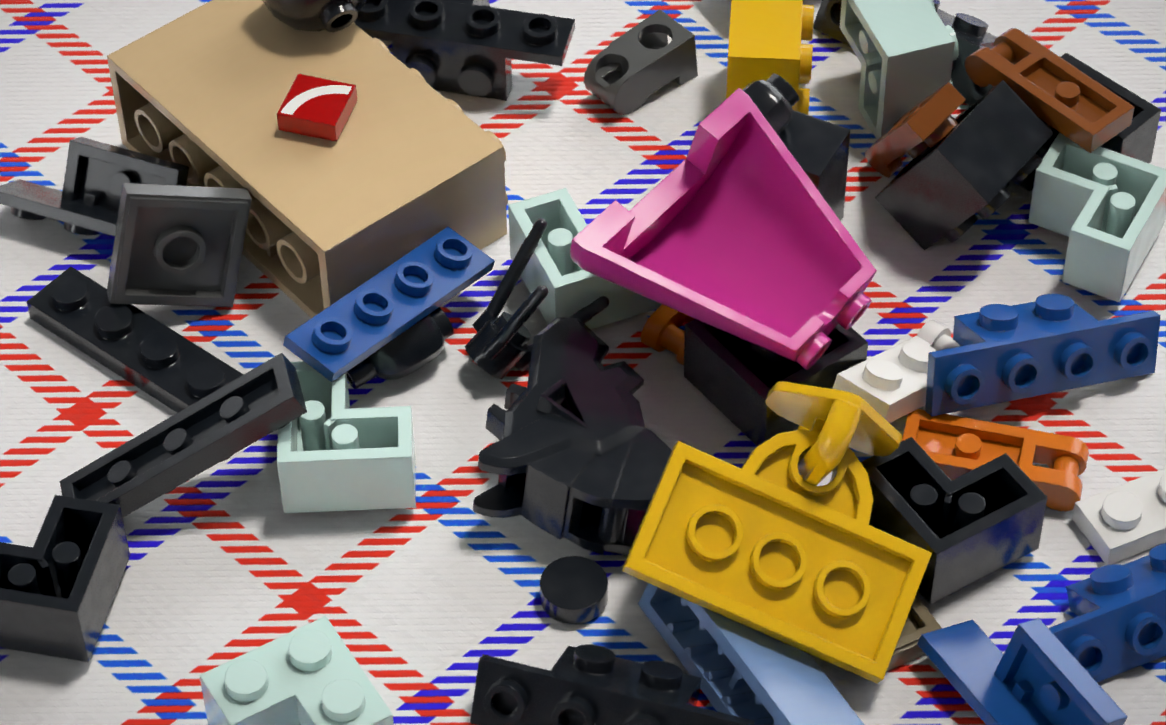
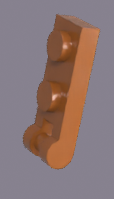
(1052, 89)
(916, 130)

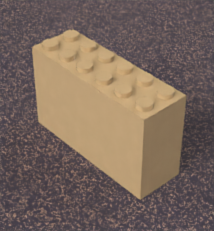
(319, 207)

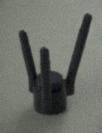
(503, 340)

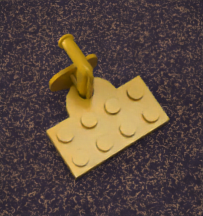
(778, 546)

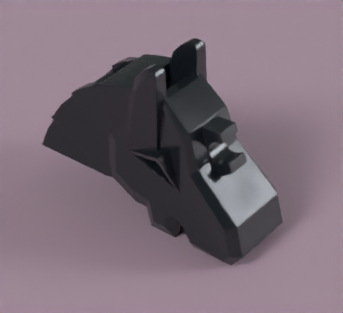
(573, 445)

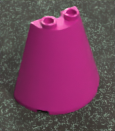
(737, 241)

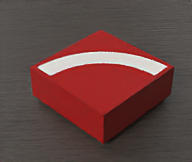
(317, 107)

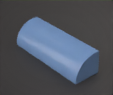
(745, 669)

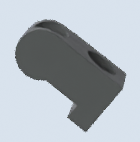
(642, 63)

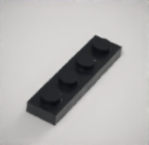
(128, 341)
(192, 439)

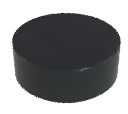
(574, 589)

